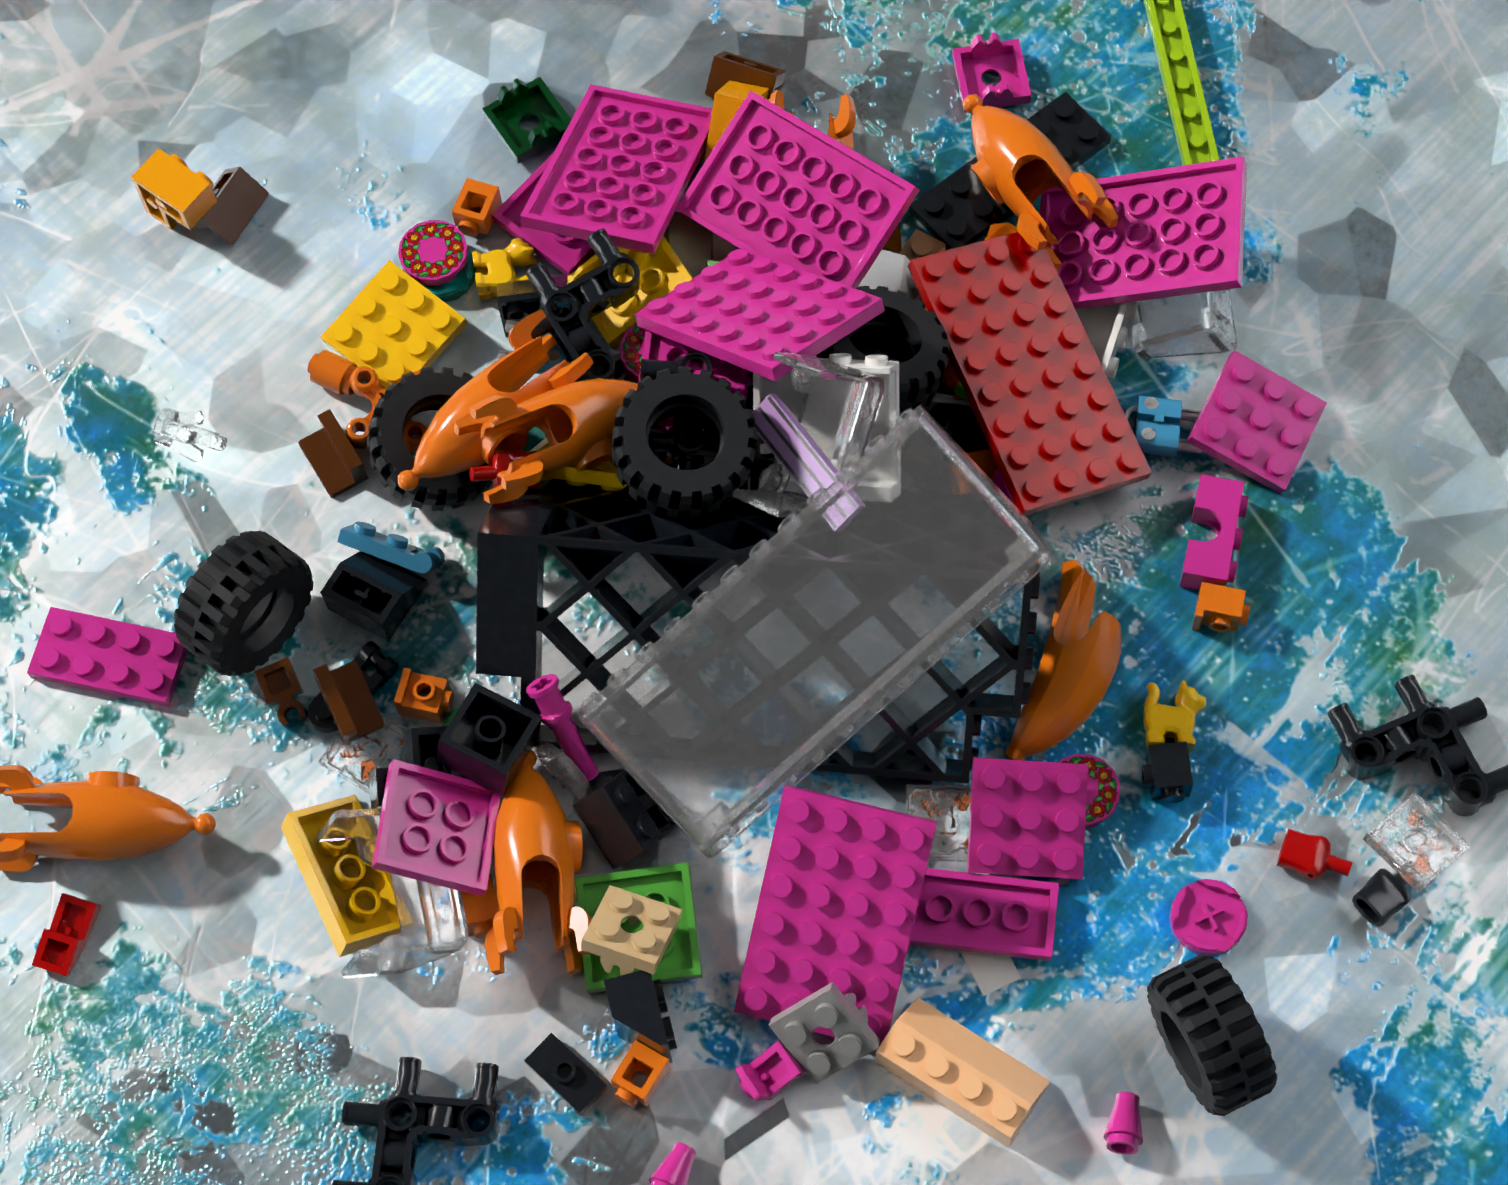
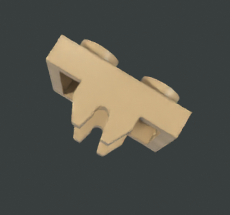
(630, 950)

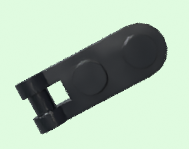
(369, 654)

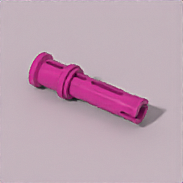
(557, 715)

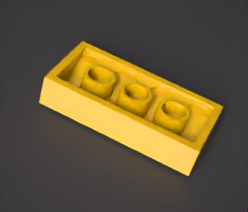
(348, 893)

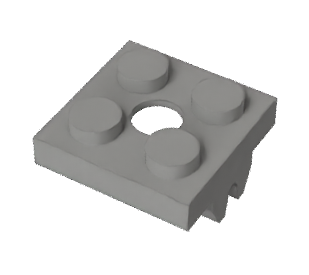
(828, 1010)

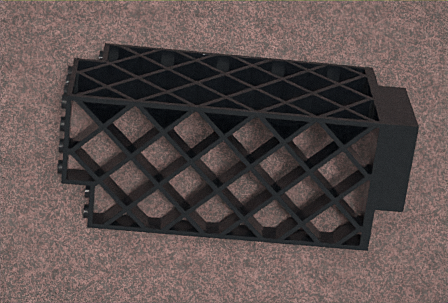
(601, 529)

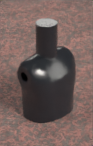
(1381, 897)

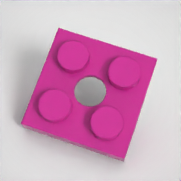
(996, 56)

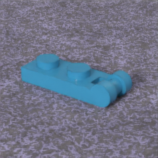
(391, 548)

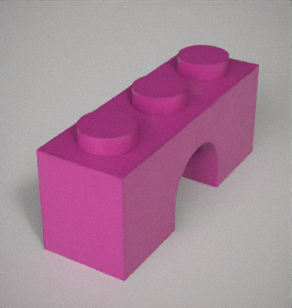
(1218, 506)

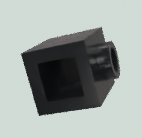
(1168, 772)

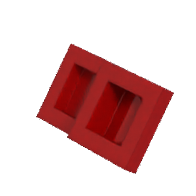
(68, 934)

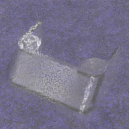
(837, 415)
(428, 914)

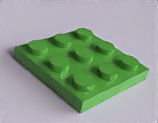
(664, 884)

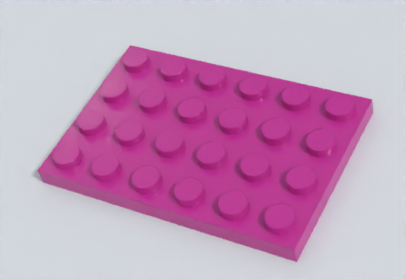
(619, 168)
(796, 195)
(1172, 237)
(756, 308)
(835, 906)

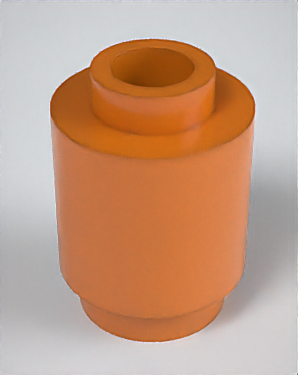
(332, 372)

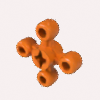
(373, 392)

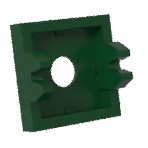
(524, 100)

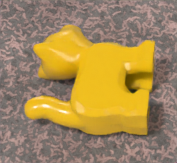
(500, 266)
(1169, 721)

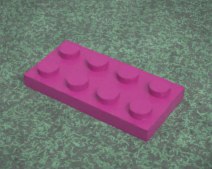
(108, 657)
(986, 914)

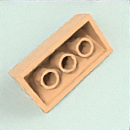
(961, 1071)

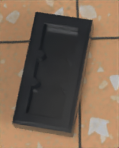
(565, 1074)

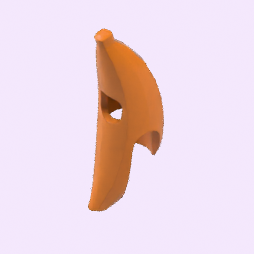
(1072, 670)

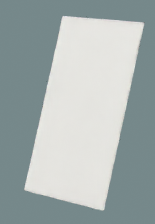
(991, 970)

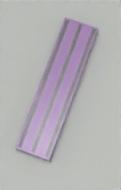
(793, 445)

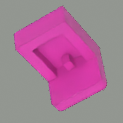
(769, 1073)

